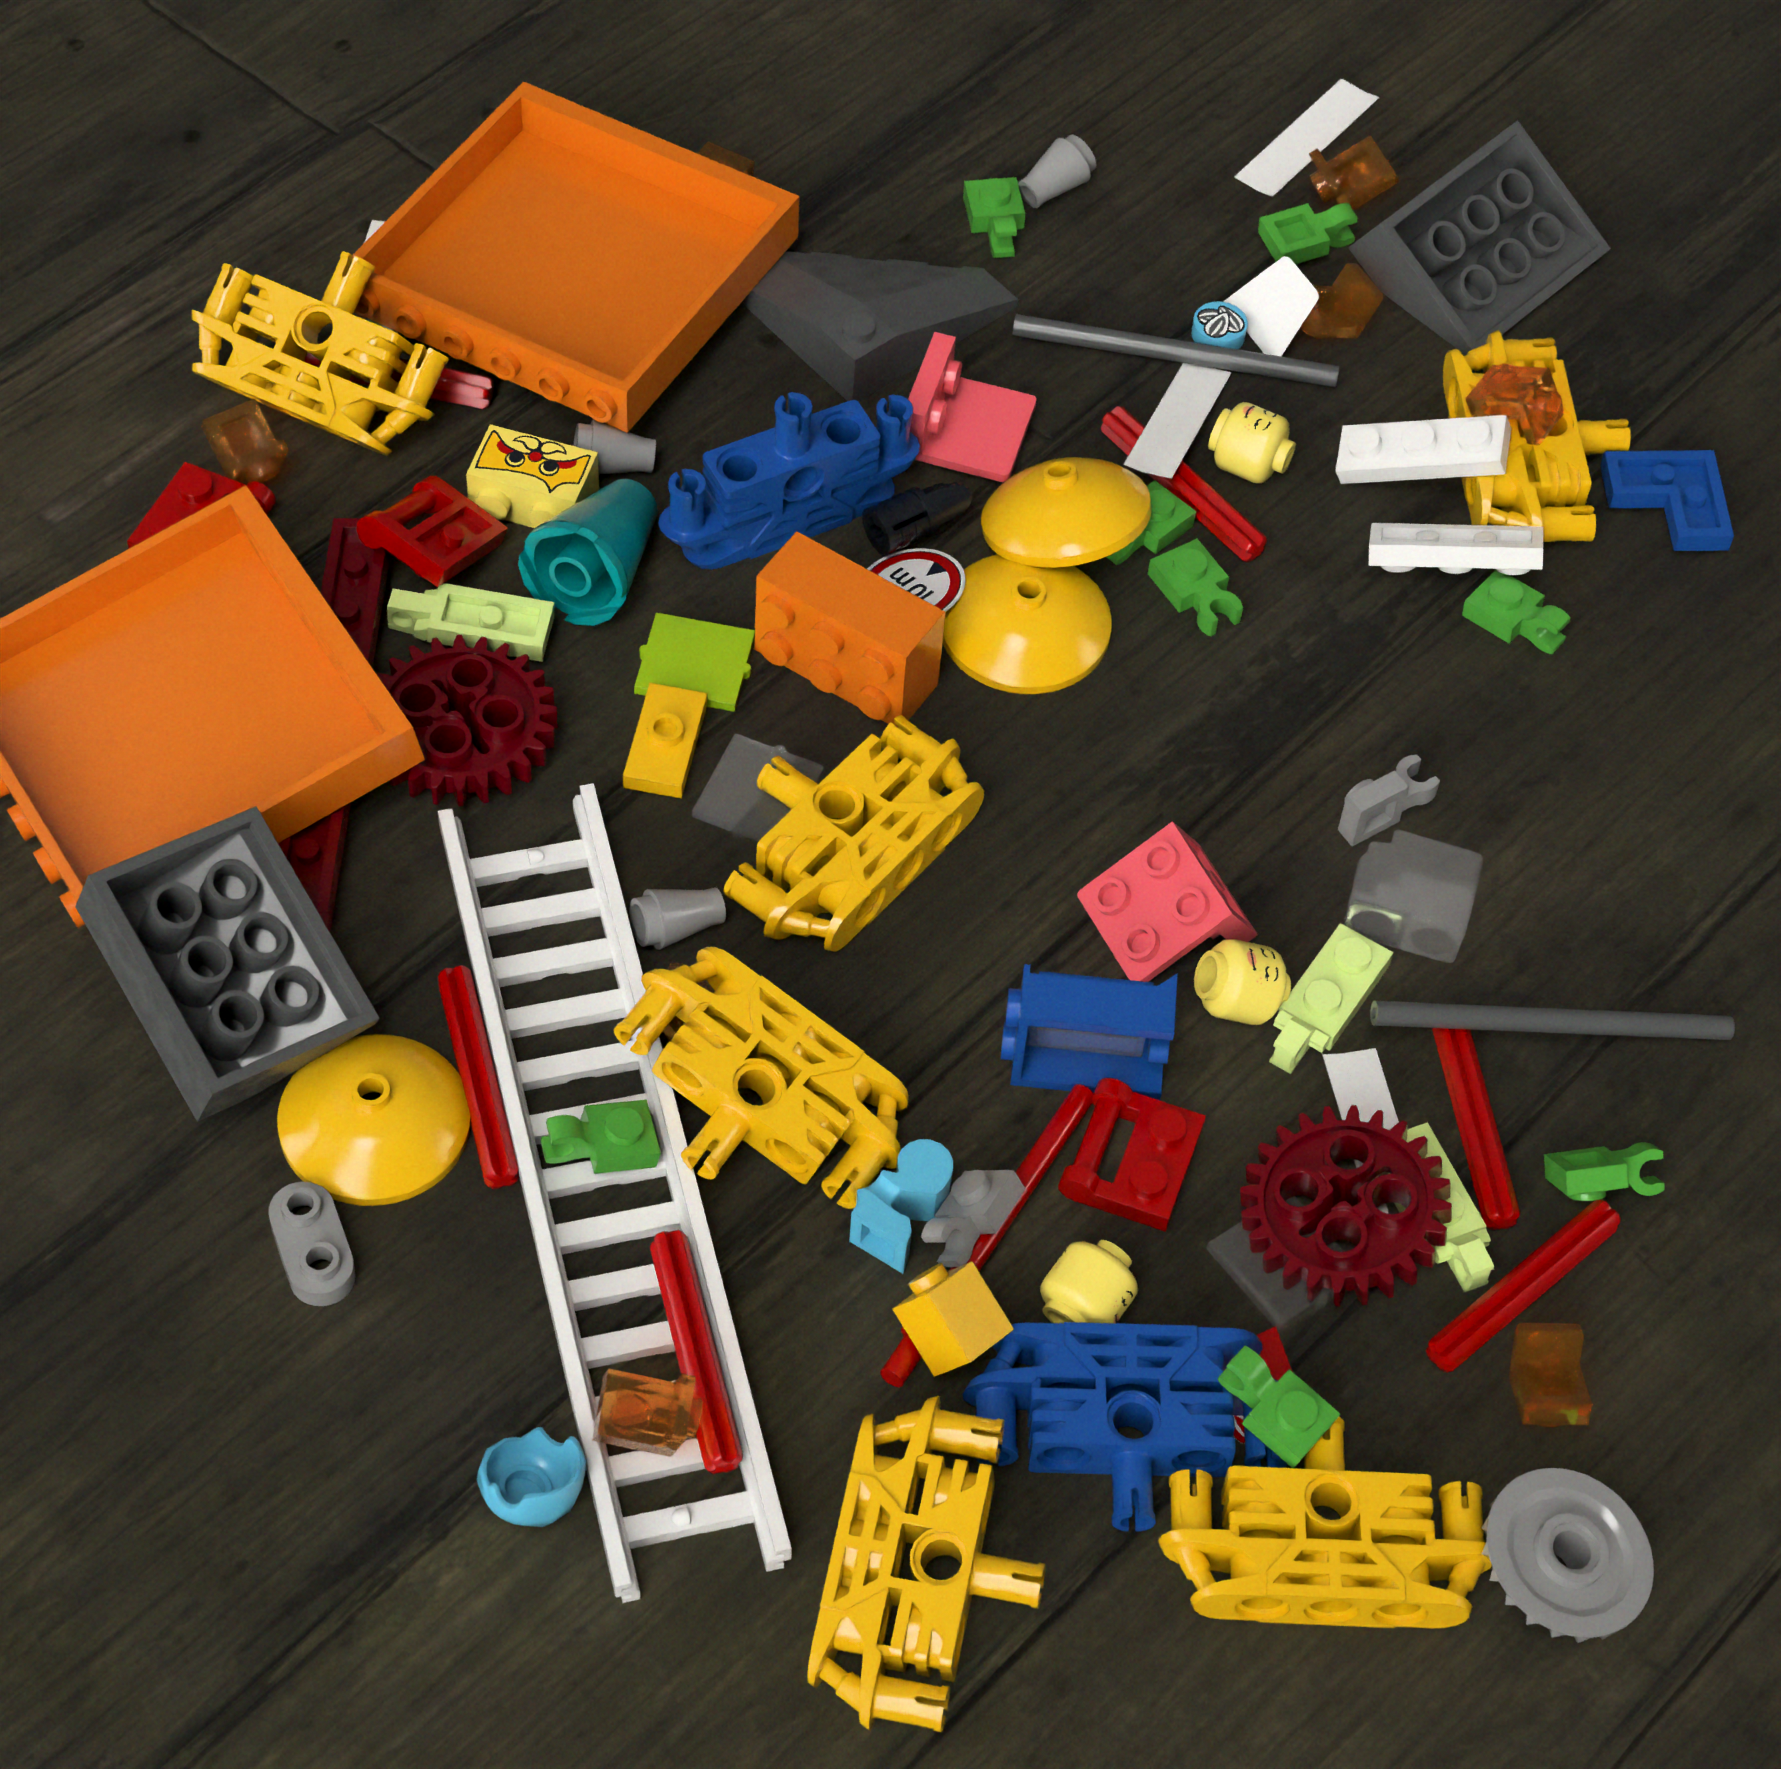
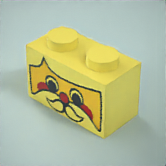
(529, 476)

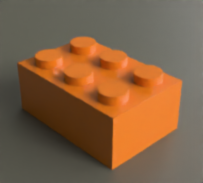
(848, 630)

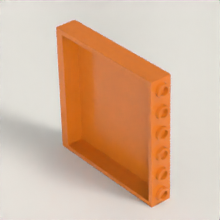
(574, 255)
(185, 694)

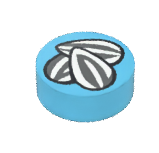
(1219, 325)

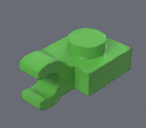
(995, 208)
(1307, 235)
(1168, 522)
(1513, 608)
(611, 1134)
(1593, 1171)
(1284, 1413)

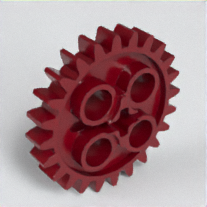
(498, 698)
(1384, 1241)

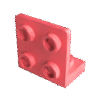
(964, 420)
(1162, 904)

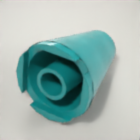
(590, 552)

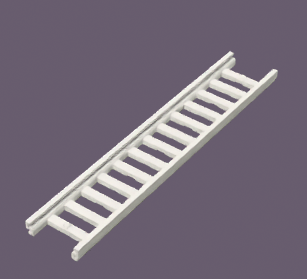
(685, 1212)

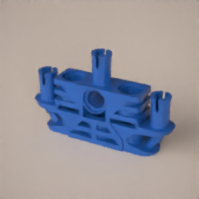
(789, 479)
(1115, 1376)

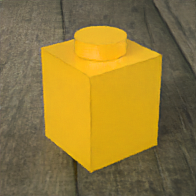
(951, 1317)

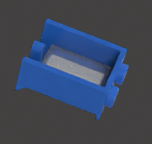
(1088, 1029)

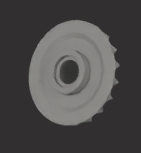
(1593, 1534)

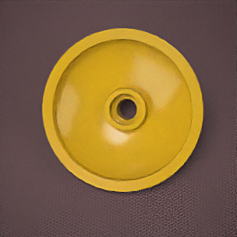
(1066, 512)
(1027, 626)
(379, 1146)

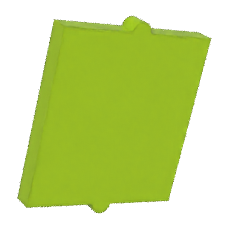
(696, 658)

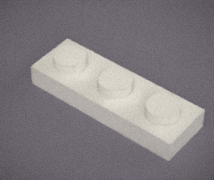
(1423, 449)
(1456, 547)

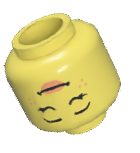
(1251, 442)
(1242, 981)
(1089, 1284)

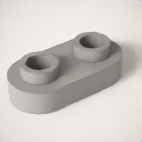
(309, 1239)

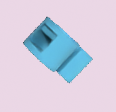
(913, 1193)

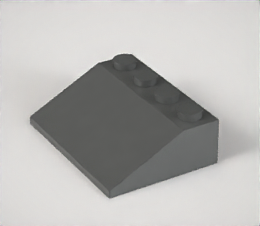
(1482, 243)
(224, 961)

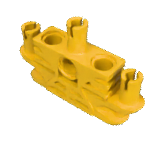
(302, 390)
(1535, 475)
(883, 838)
(775, 1046)
(869, 1556)
(1320, 1571)

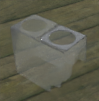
(1414, 895)

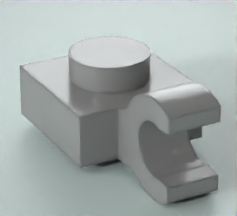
(1379, 803)
(974, 1207)

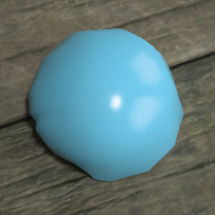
(532, 1478)

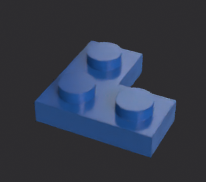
(1679, 482)

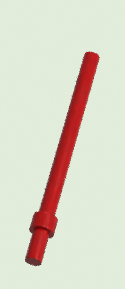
(1030, 1173)

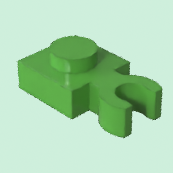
(1195, 580)

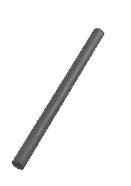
(1176, 350)
(1551, 1020)

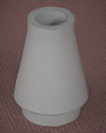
(1060, 169)
(616, 449)
(674, 914)

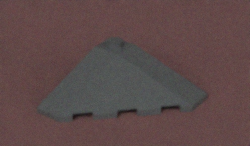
(871, 318)

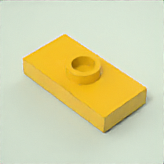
(665, 740)

